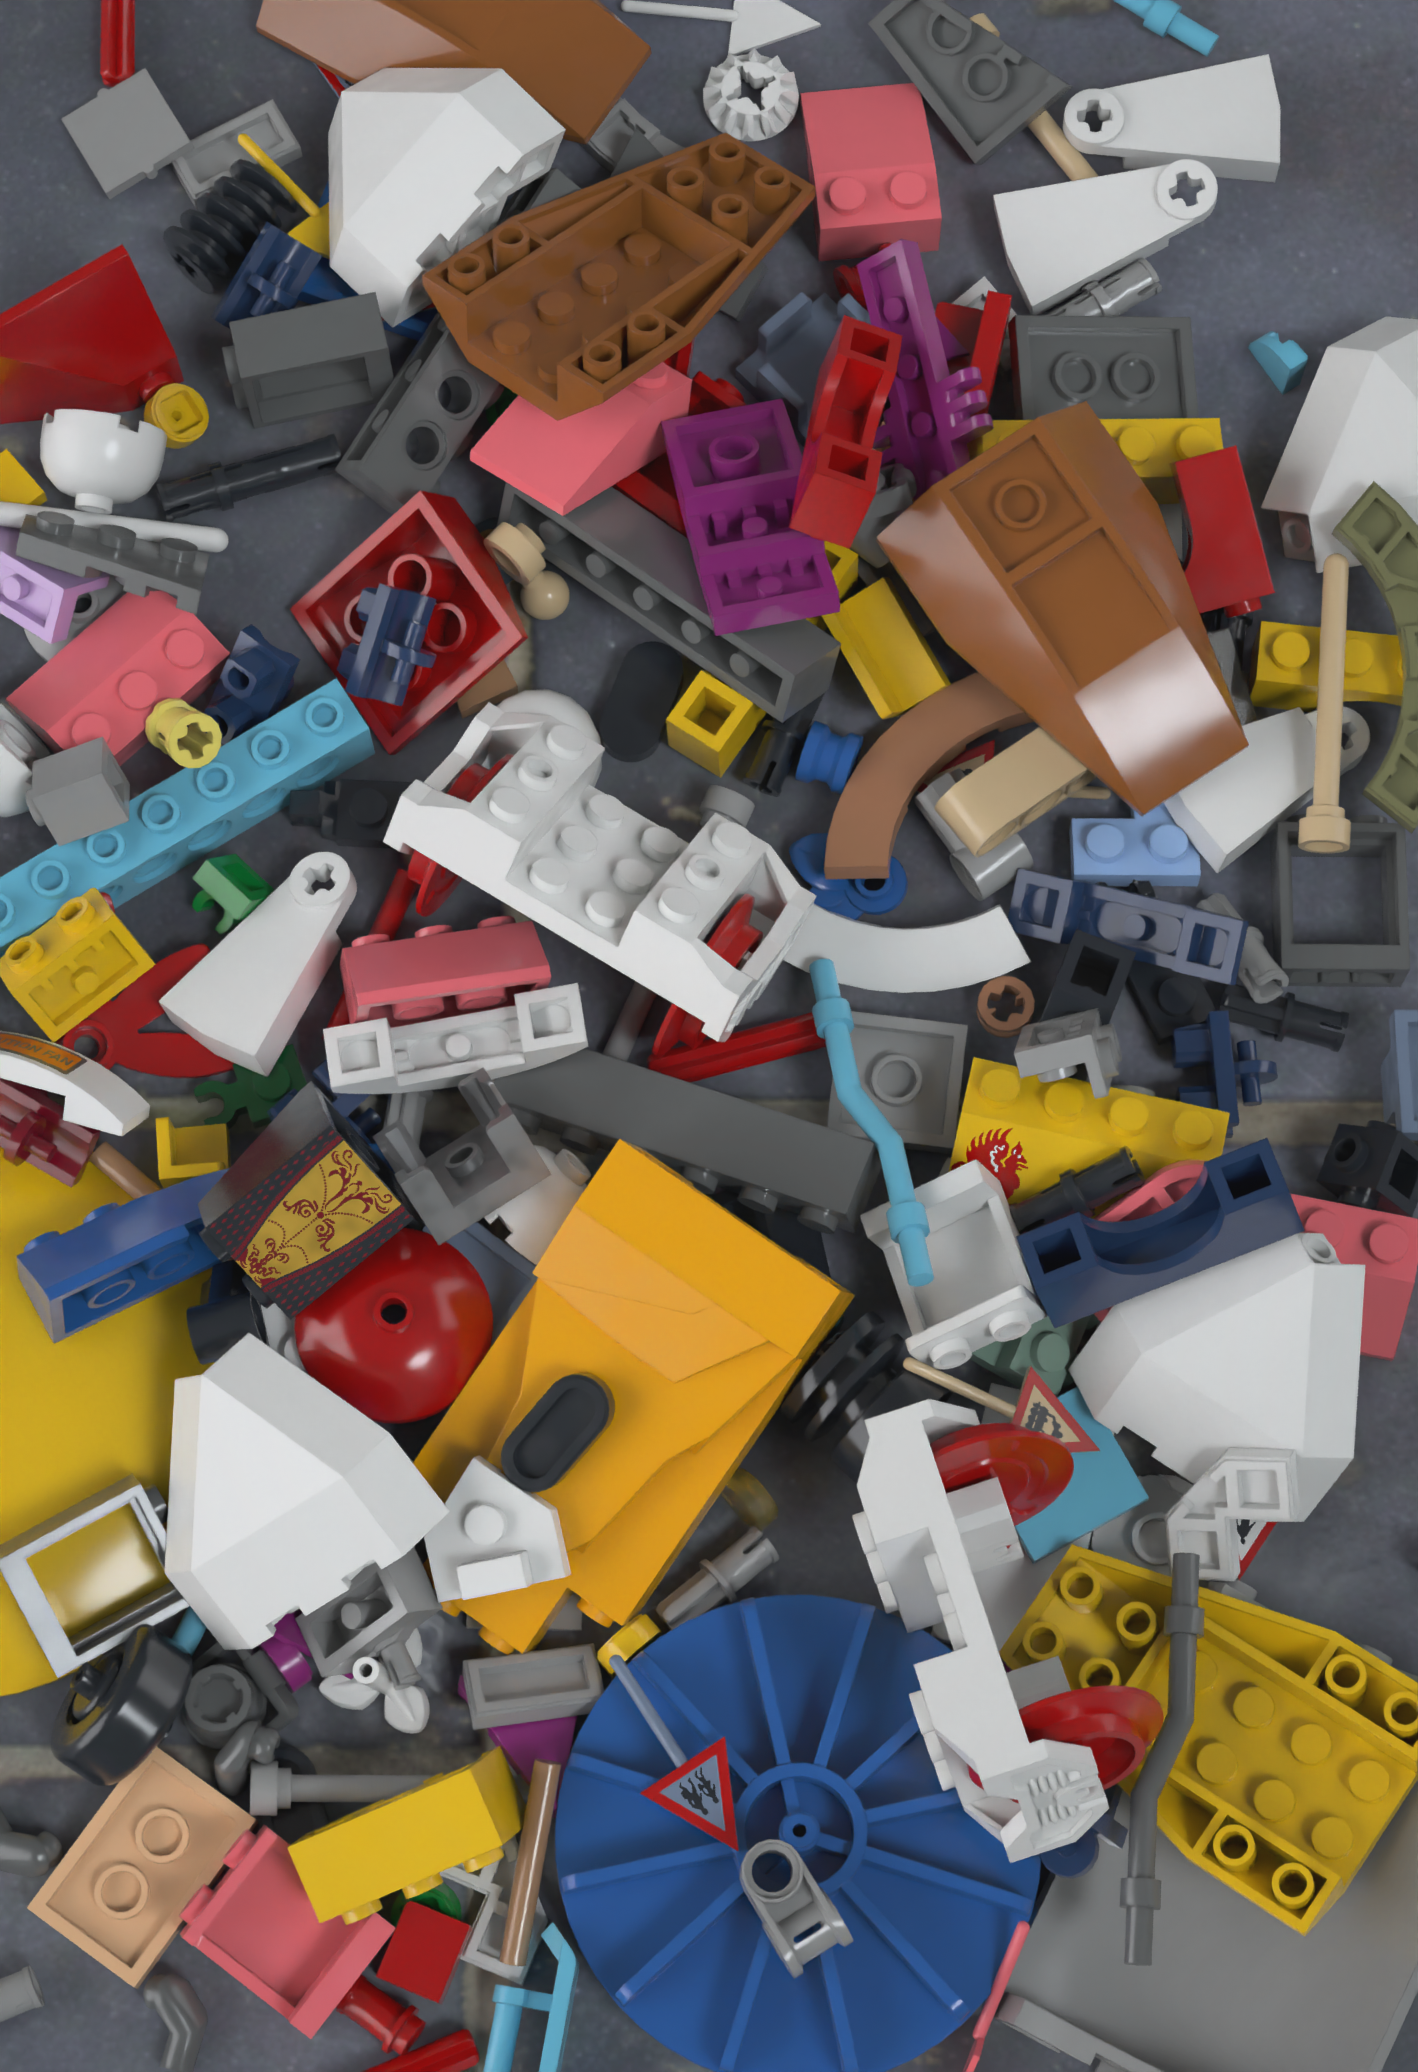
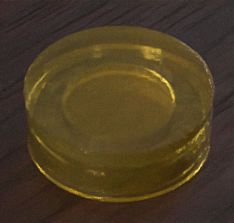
(750, 1500)

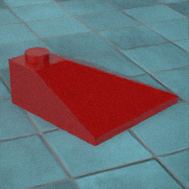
(84, 345)
(472, 629)

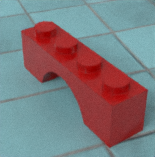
(838, 458)

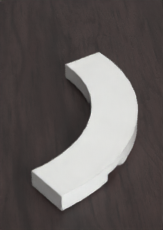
(906, 958)

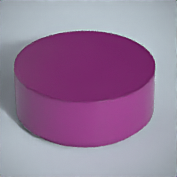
(288, 1662)

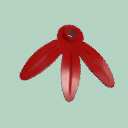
(158, 1054)

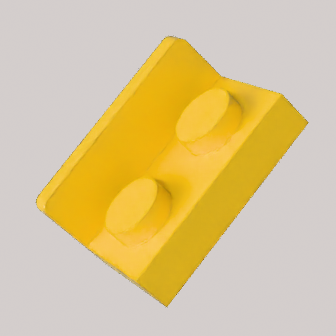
(73, 964)

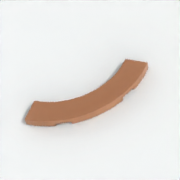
(899, 763)

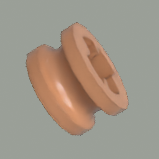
(994, 991)

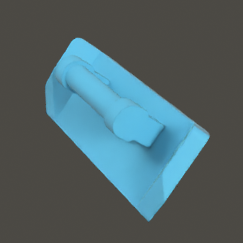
(559, 2005)

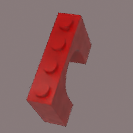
(1224, 546)

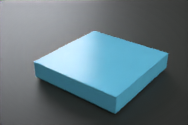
(1098, 1492)

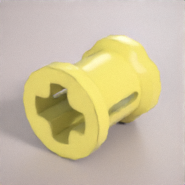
(195, 745)

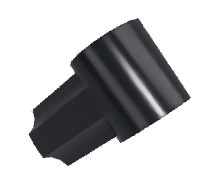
(224, 1314)

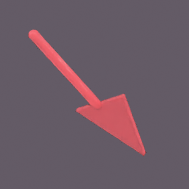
(997, 1990)

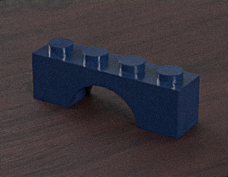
(1095, 1264)

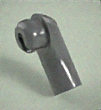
(247, 1743)
(25, 1853)
(183, 2016)

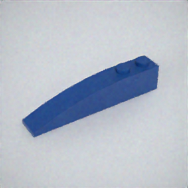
(119, 1256)

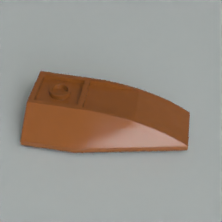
(561, 52)
(614, 274)
(1073, 604)

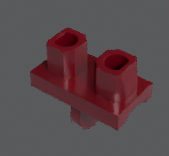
(36, 1133)

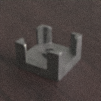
(470, 1173)

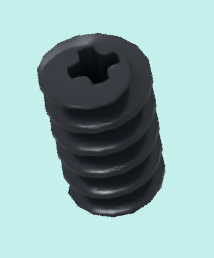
(225, 221)

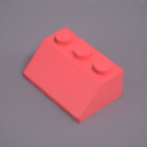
(118, 673)
(442, 971)
(1387, 1248)

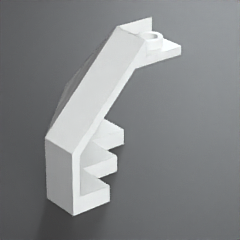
(426, 172)
(1350, 432)
(1238, 1361)
(280, 1494)

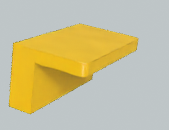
(886, 649)

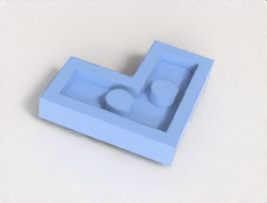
(1133, 849)

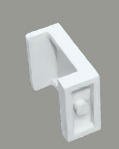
(977, 1266)

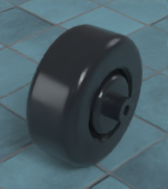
(122, 1706)

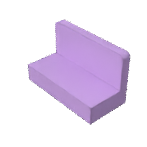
(37, 594)

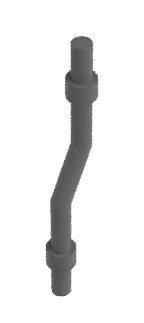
(1140, 1890)

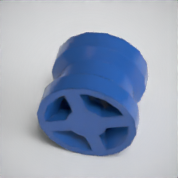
(829, 757)

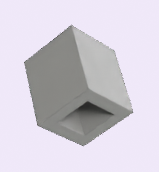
(79, 792)

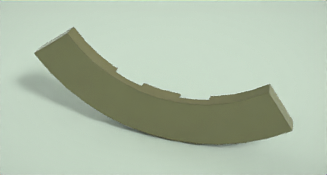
(1387, 546)

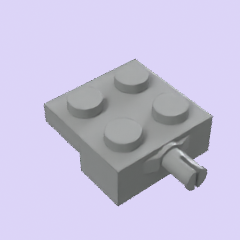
(373, 1620)

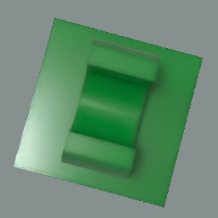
(232, 886)

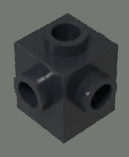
(1363, 1164)

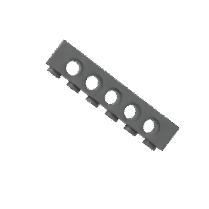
(378, 454)

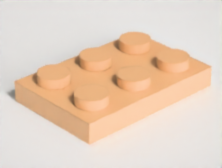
(140, 1866)

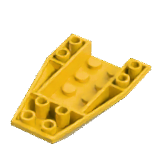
(1292, 1737)

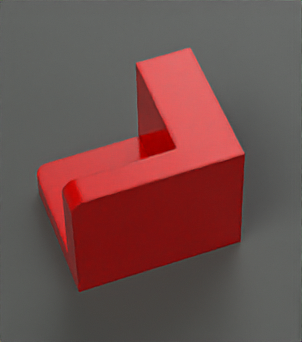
(424, 1952)

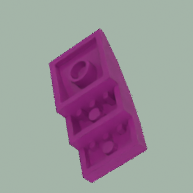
(737, 498)

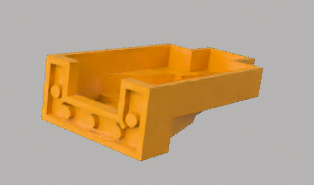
(693, 1335)

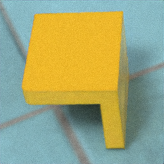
(190, 1151)

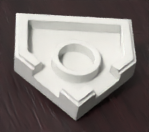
(494, 1538)

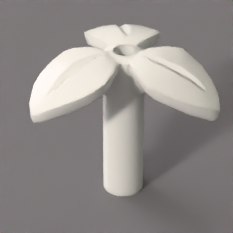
(403, 1709)

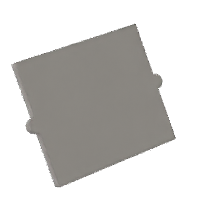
(127, 133)

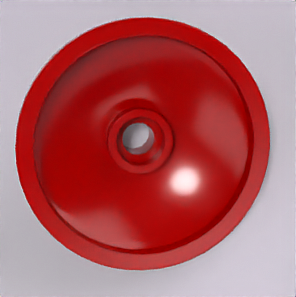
(408, 1366)

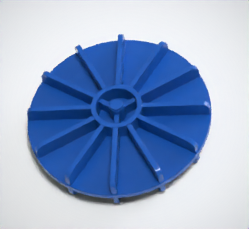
(838, 1771)

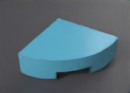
(1280, 361)

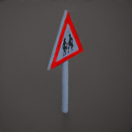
(699, 1786)

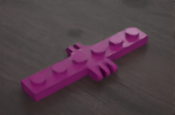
(928, 405)

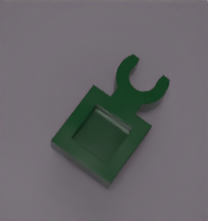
(254, 1091)

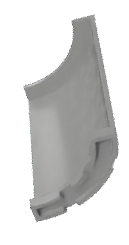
(1224, 1975)

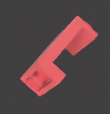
(270, 1938)

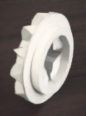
(741, 116)

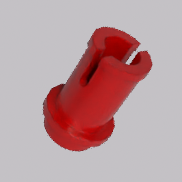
(382, 2016)

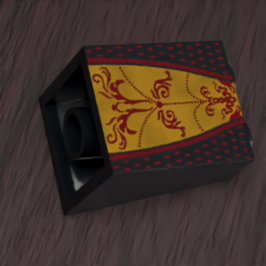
(302, 1205)

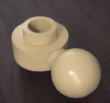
(519, 555)

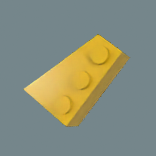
(410, 1839)

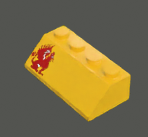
(1040, 1129)

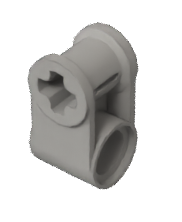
(793, 1909)

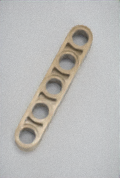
(1011, 791)

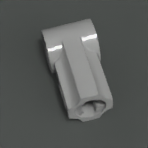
(979, 875)

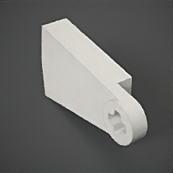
(1207, 114)
(1095, 227)
(1260, 785)
(266, 971)

